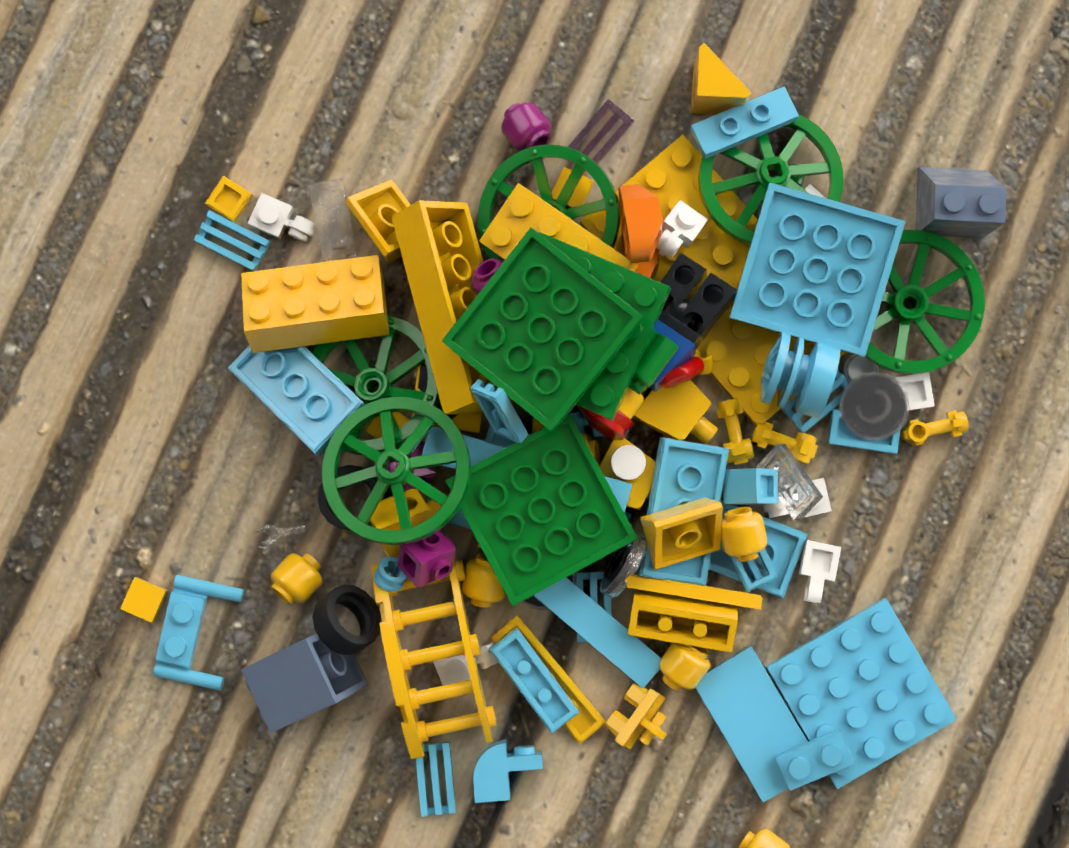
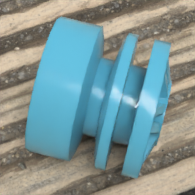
(800, 375)

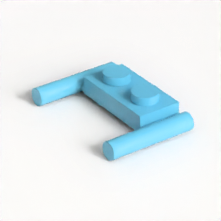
(183, 627)

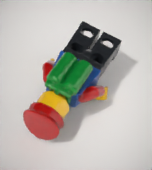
(671, 350)

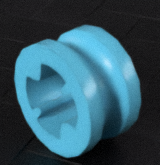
(386, 581)

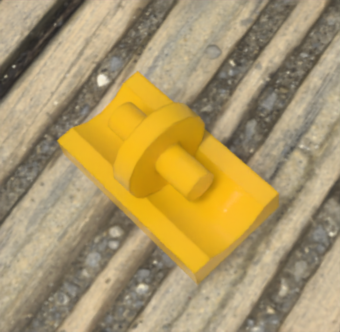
(629, 729)

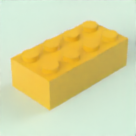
(527, 210)
(314, 304)

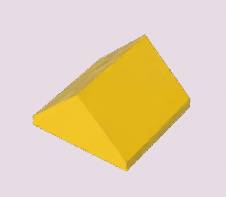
(715, 85)
(374, 211)
(683, 531)

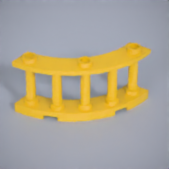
(402, 660)

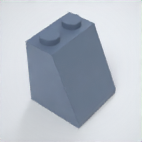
(959, 202)
(301, 681)

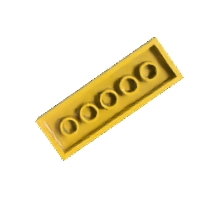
(440, 261)

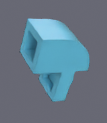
(493, 769)

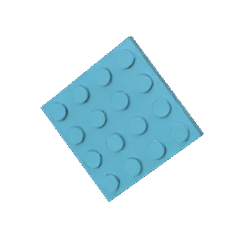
(817, 269)
(867, 685)

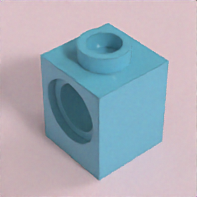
(750, 486)

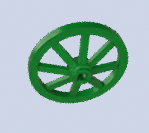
(536, 155)
(761, 178)
(919, 298)
(370, 377)
(403, 473)

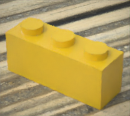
(683, 620)

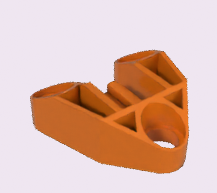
(640, 227)

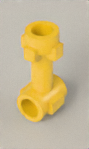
(917, 432)
(802, 446)
(739, 449)

